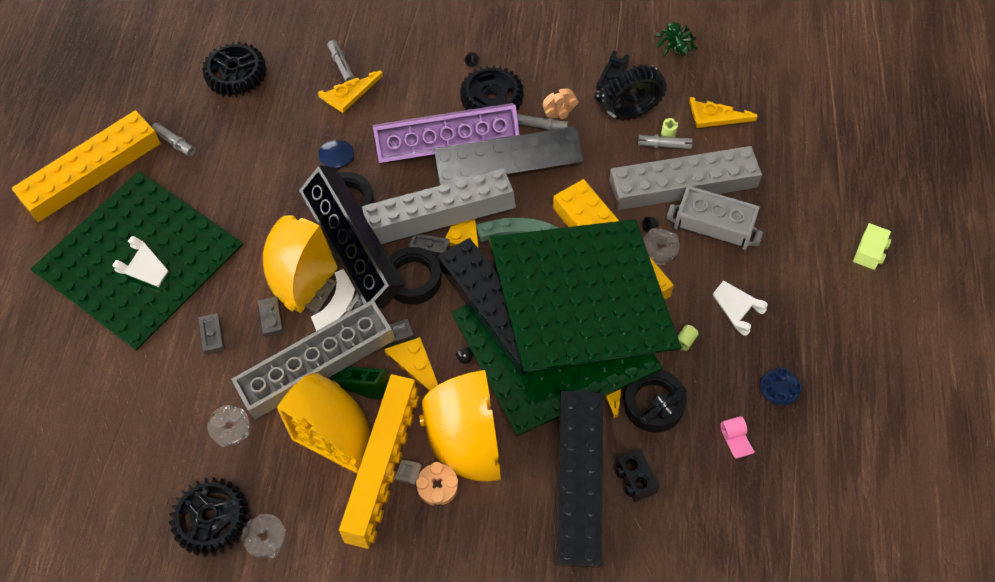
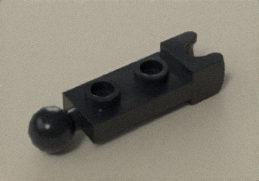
(613, 68)

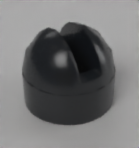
(468, 58)
(650, 223)
(464, 355)

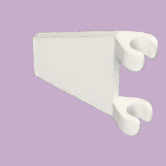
(144, 265)
(736, 305)

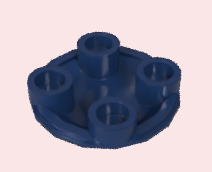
(336, 153)
(781, 386)

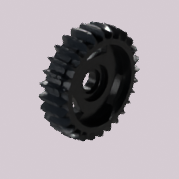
(235, 81)
(490, 81)
(649, 91)
(203, 531)

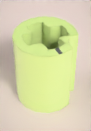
(669, 128)
(687, 337)

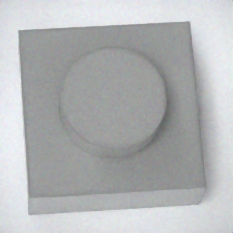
(408, 472)

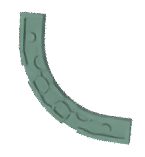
(510, 226)

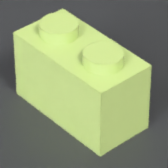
(872, 246)

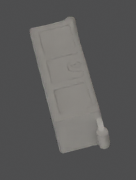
(716, 217)

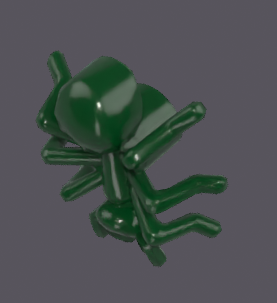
(676, 39)

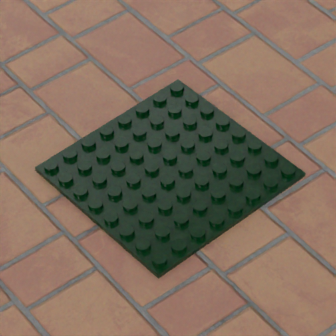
(175, 233)
(582, 295)
(534, 397)

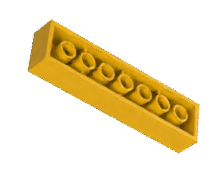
(86, 166)
(582, 206)
(379, 462)

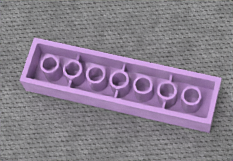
(424, 134)

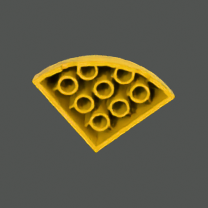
(297, 261)
(326, 420)
(462, 426)

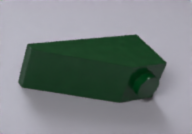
(363, 381)

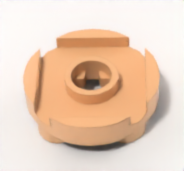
(560, 104)
(437, 496)

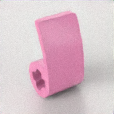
(735, 436)

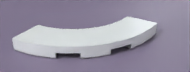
(337, 307)

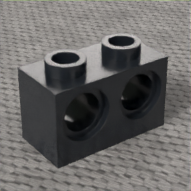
(642, 474)

